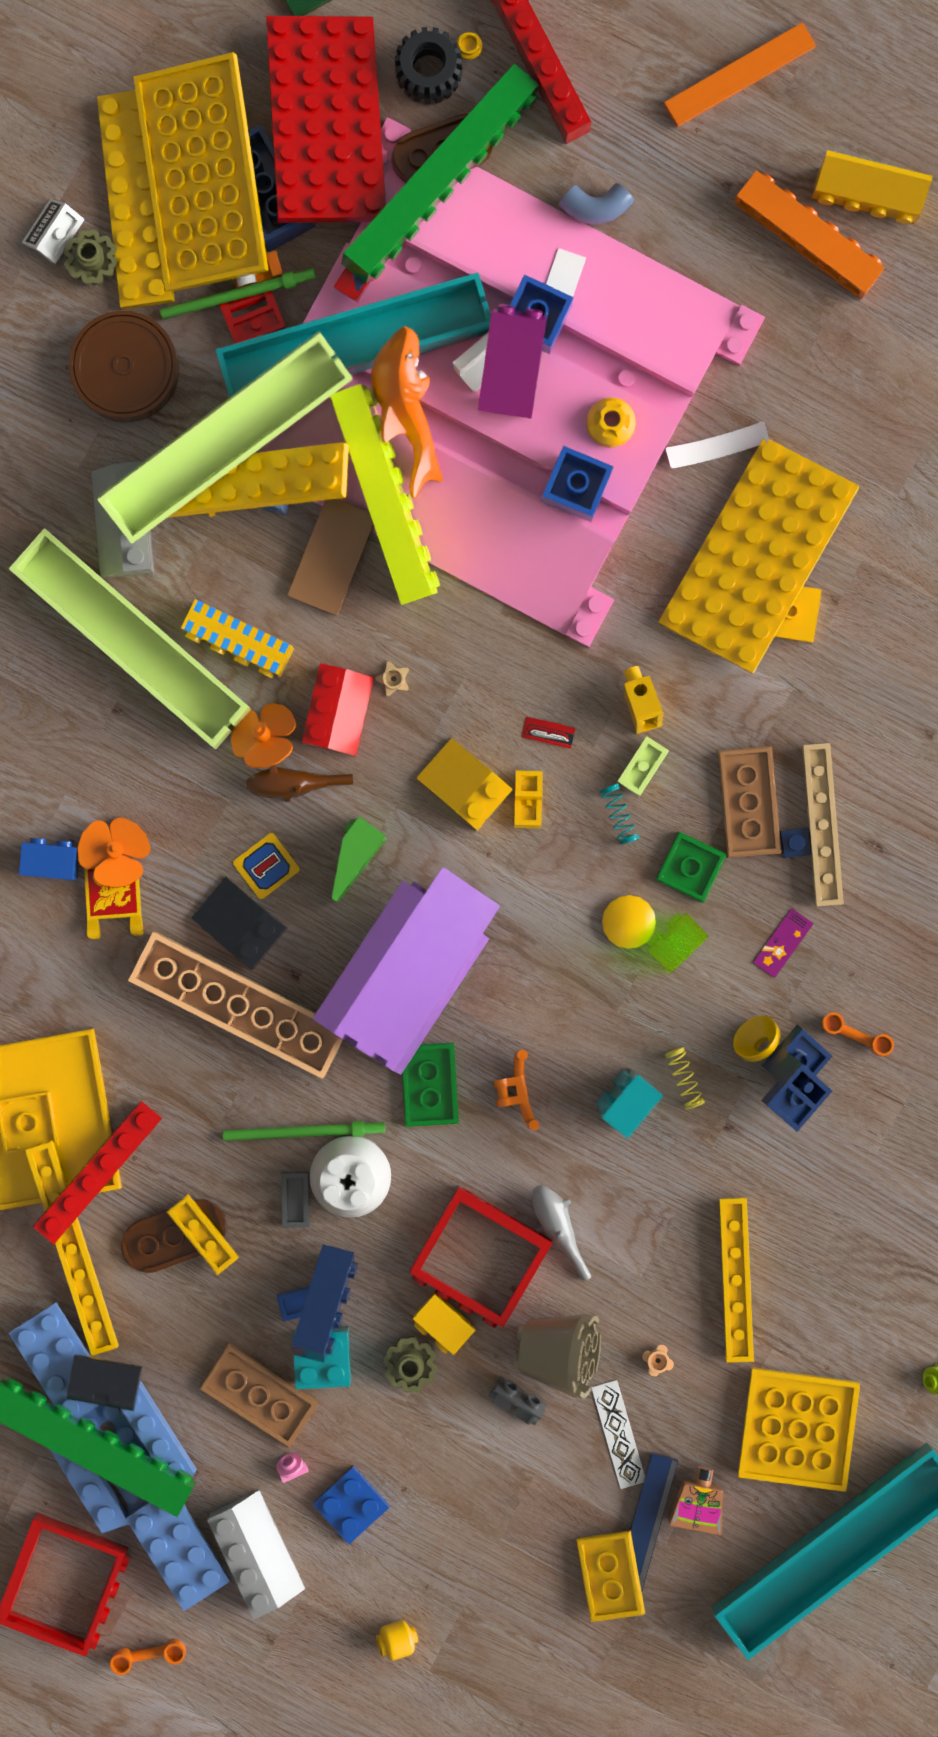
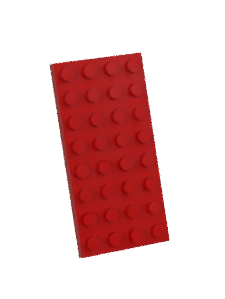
(325, 118)

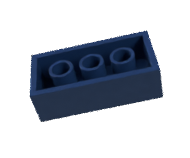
(263, 163)

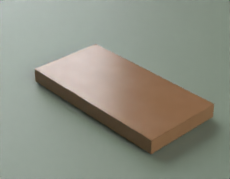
(332, 556)
(749, 802)
(259, 1395)

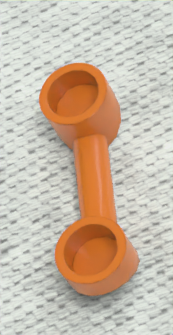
(878, 1045)
(122, 1659)

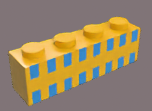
(236, 638)

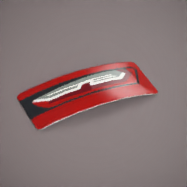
(548, 732)

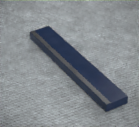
(650, 1510)

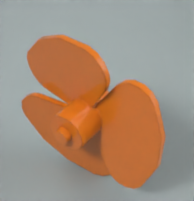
(257, 740)
(99, 846)

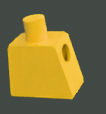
(645, 709)

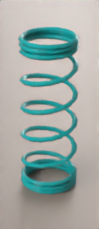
(630, 838)

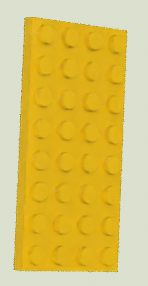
(201, 173)
(758, 555)

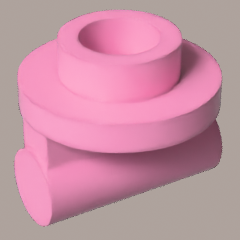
(291, 1466)

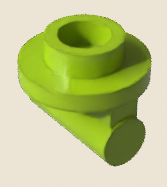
(930, 1379)

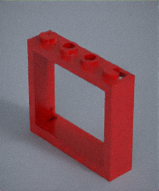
(467, 1303)
(45, 1631)

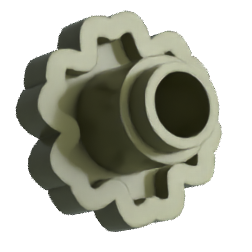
(90, 257)
(410, 1364)

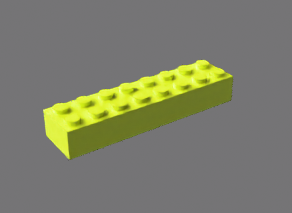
(384, 494)

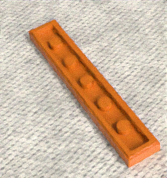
(739, 75)

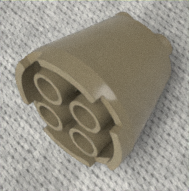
(560, 1352)

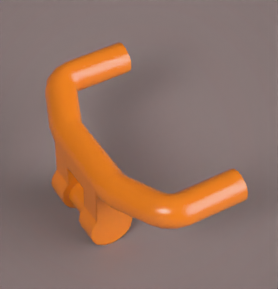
(520, 1088)

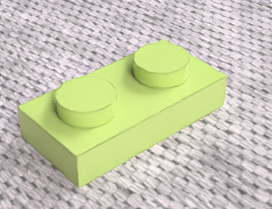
(643, 766)

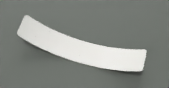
(717, 446)

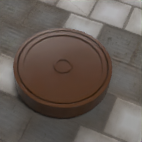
(124, 366)

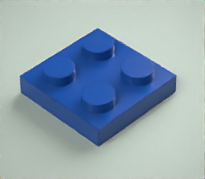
(351, 1504)

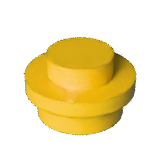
(470, 45)

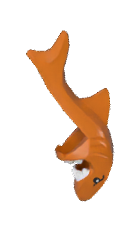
(398, 392)

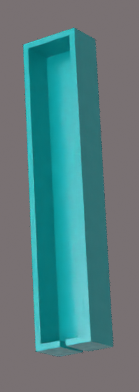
(436, 314)
(832, 1554)

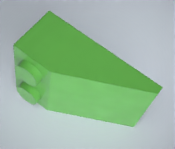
(356, 851)

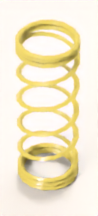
(694, 1102)

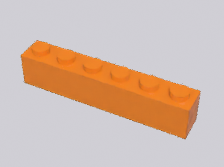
(809, 234)

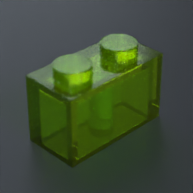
(677, 942)

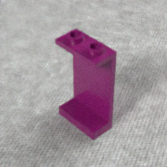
(512, 361)

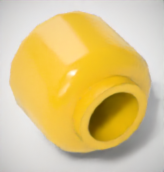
(396, 1640)

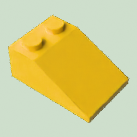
(464, 784)

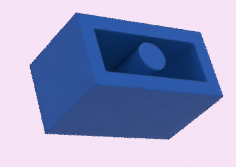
(49, 860)

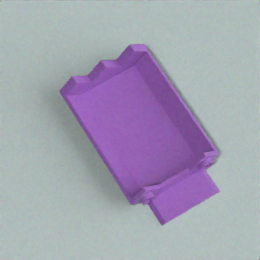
(408, 968)

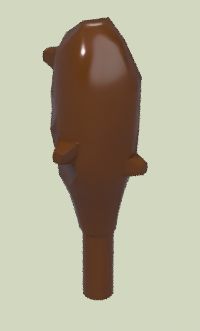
(289, 783)

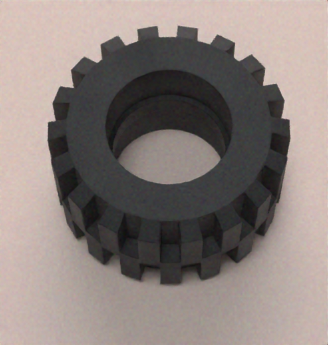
(426, 44)

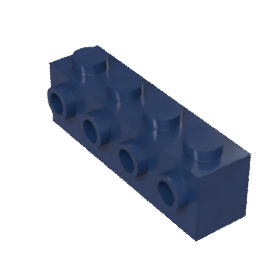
(323, 1304)

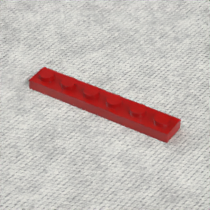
(97, 1172)

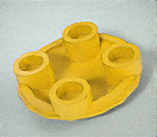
(628, 921)

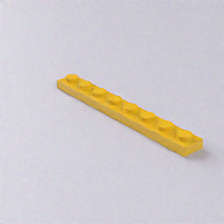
(74, 1254)

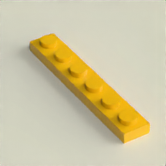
(736, 1279)

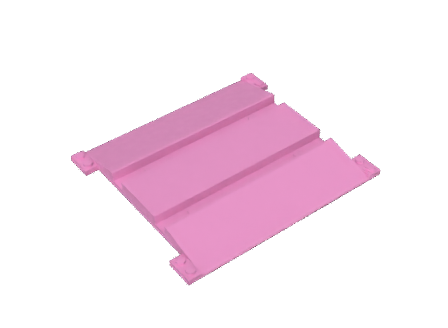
(629, 337)

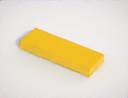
(202, 1234)

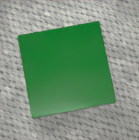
(690, 867)

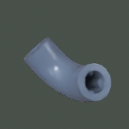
(596, 209)

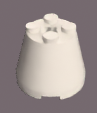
(365, 1164)

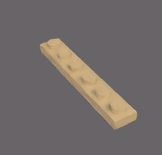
(822, 824)

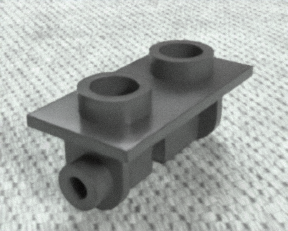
(528, 1406)

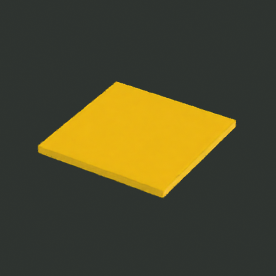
(47, 1094)

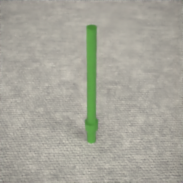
(287, 280)
(357, 1128)

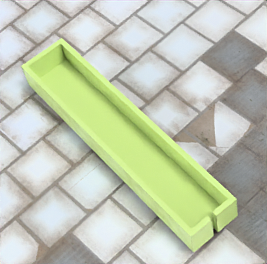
(225, 437)
(129, 638)

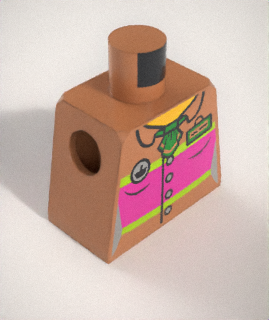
(698, 1504)

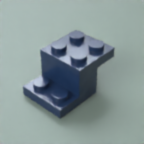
(798, 1088)

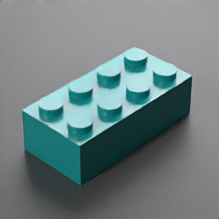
(627, 1102)

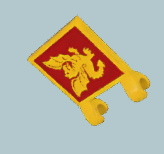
(111, 903)

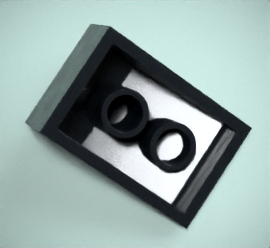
(239, 923)

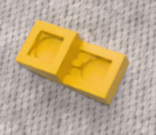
(528, 799)

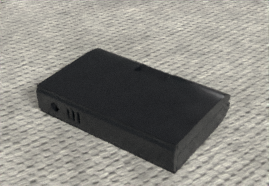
(104, 1382)

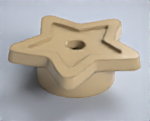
(392, 671)

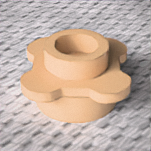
(663, 1365)

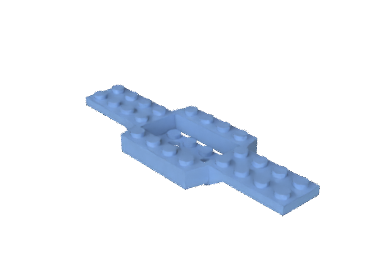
(170, 1541)

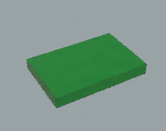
(431, 1086)

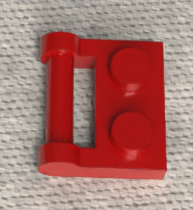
(255, 323)

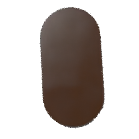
(417, 146)
(159, 1243)

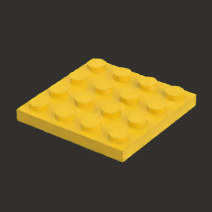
(798, 1429)

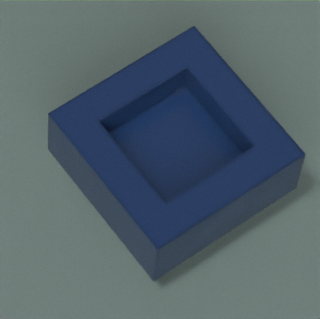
(795, 843)

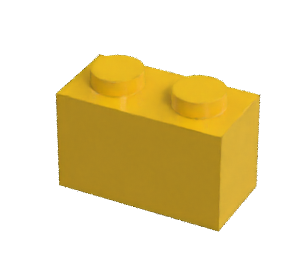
(443, 1323)

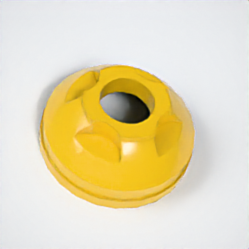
(607, 435)
(752, 1034)

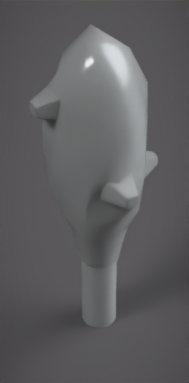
(556, 1225)

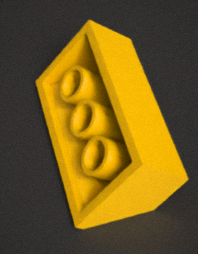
(871, 187)

